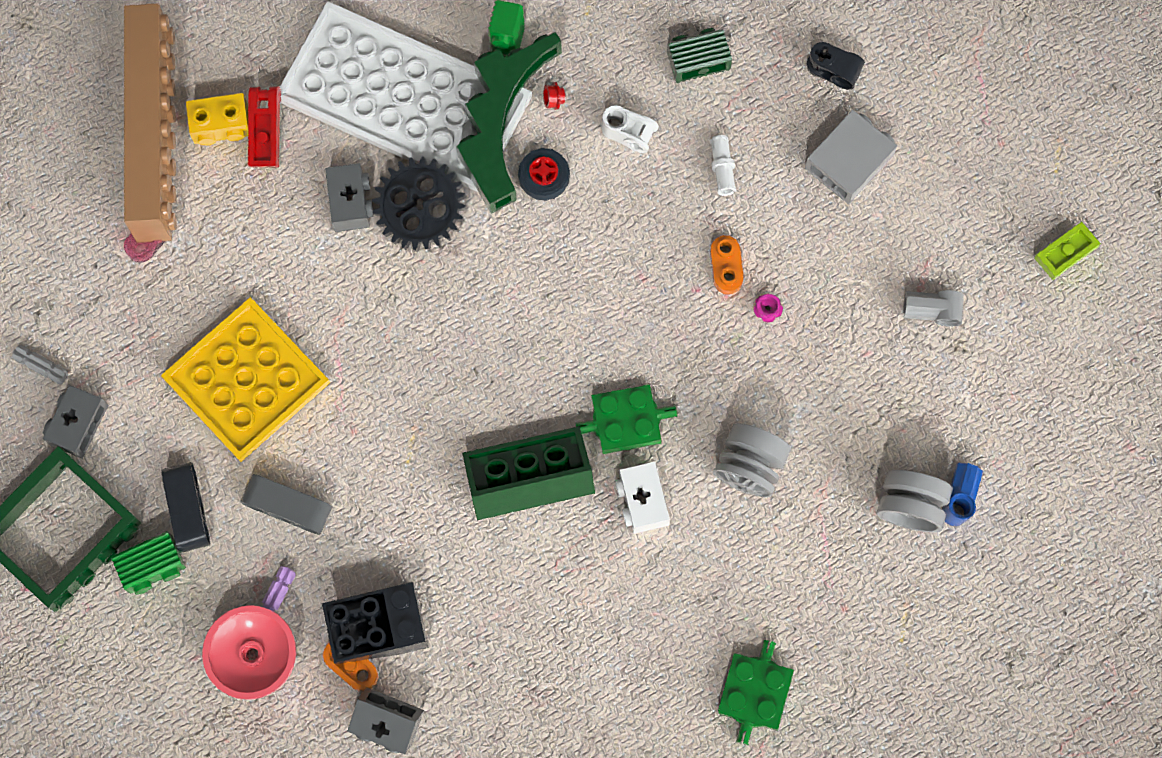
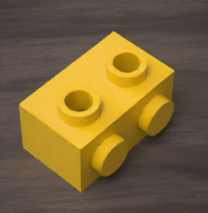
(218, 118)

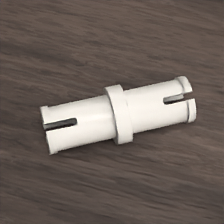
(723, 165)

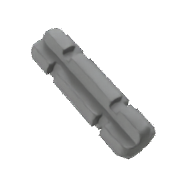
(40, 364)

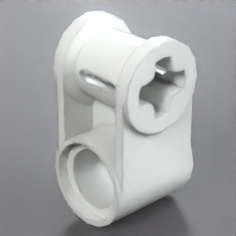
(630, 129)

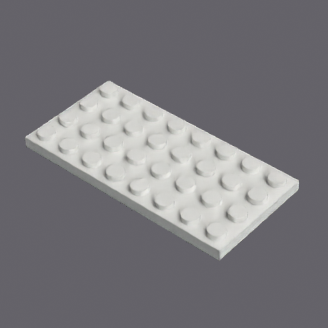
(388, 89)

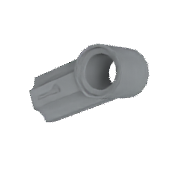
(943, 307)

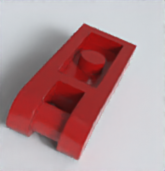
(263, 127)

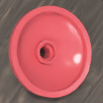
(232, 639)

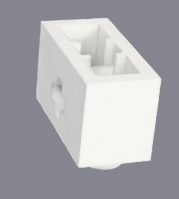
(642, 479)

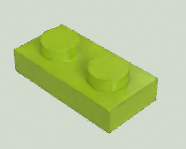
(1067, 250)

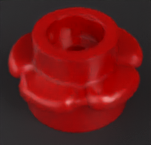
(553, 96)

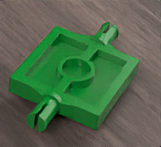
(626, 419)
(755, 692)

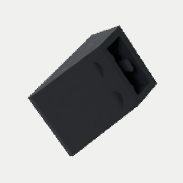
(375, 624)

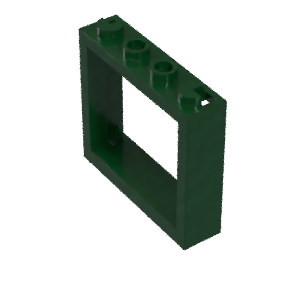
(101, 554)

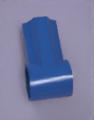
(964, 492)

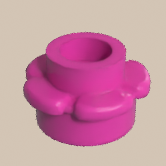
(768, 300)

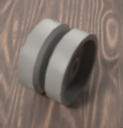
(914, 501)

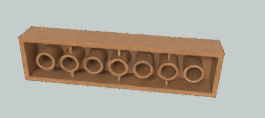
(148, 123)

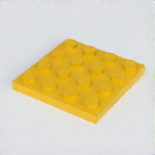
(245, 379)

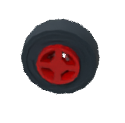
(544, 163)

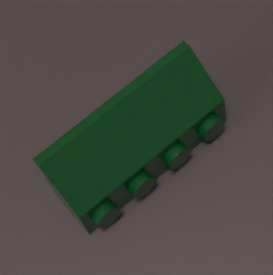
(528, 473)

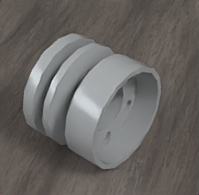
(752, 460)

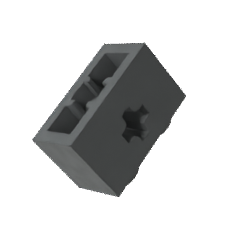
(341, 183)
(77, 436)
(400, 719)

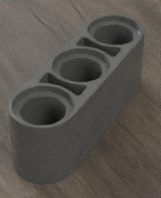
(286, 504)

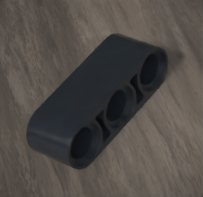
(185, 507)

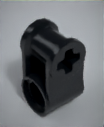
(837, 67)

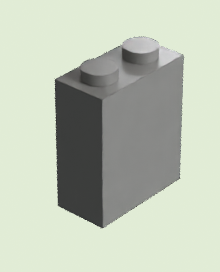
(851, 156)

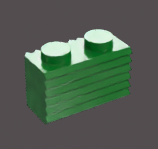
(506, 27)
(148, 563)

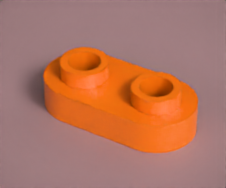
(726, 263)
(349, 671)

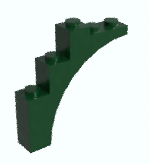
(488, 113)

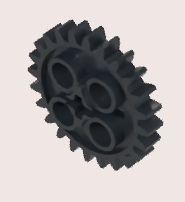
(409, 180)

